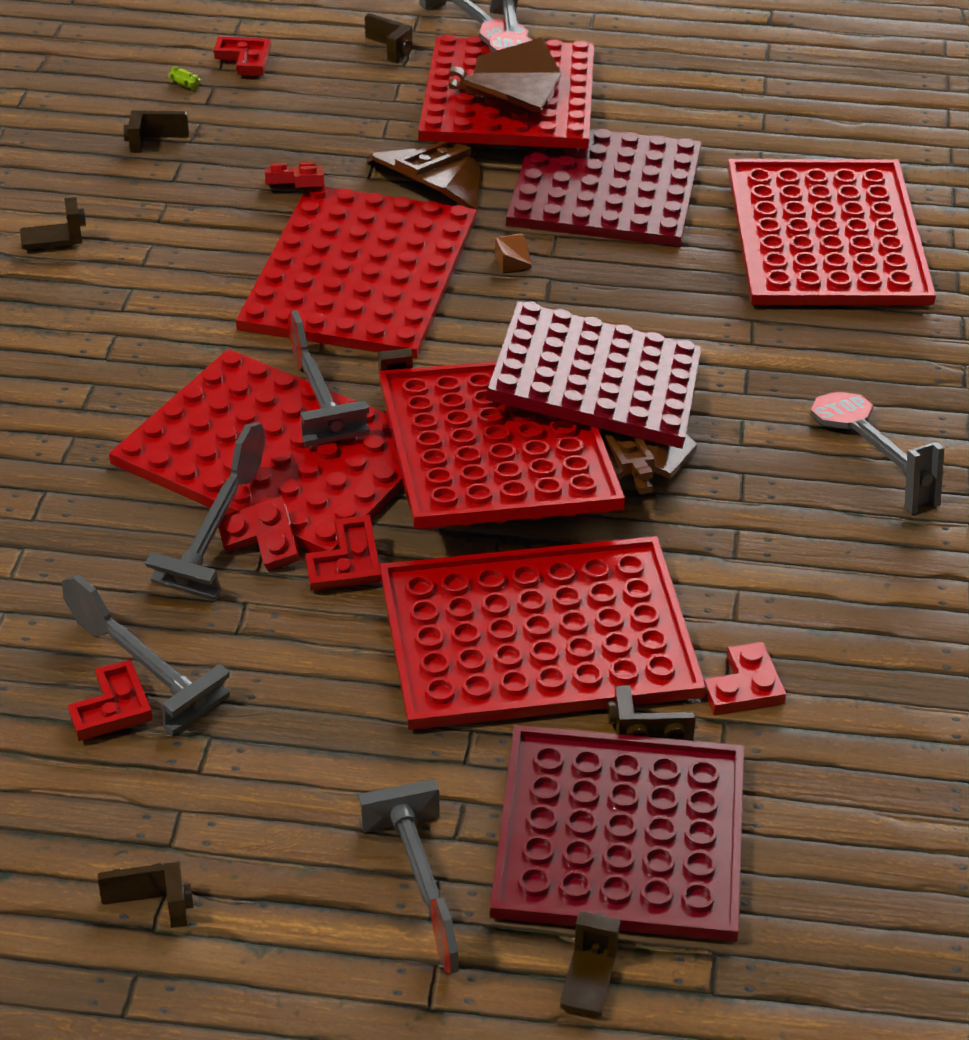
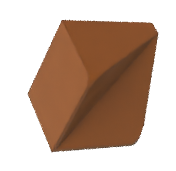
(512, 253)

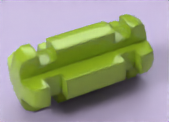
(184, 78)

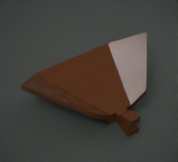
(515, 74)
(441, 166)
(644, 457)

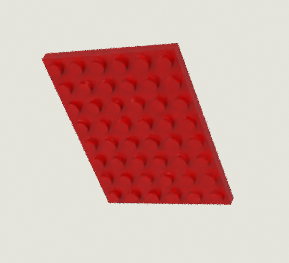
(476, 119)
(828, 233)
(359, 270)
(194, 437)
(486, 459)
(537, 632)

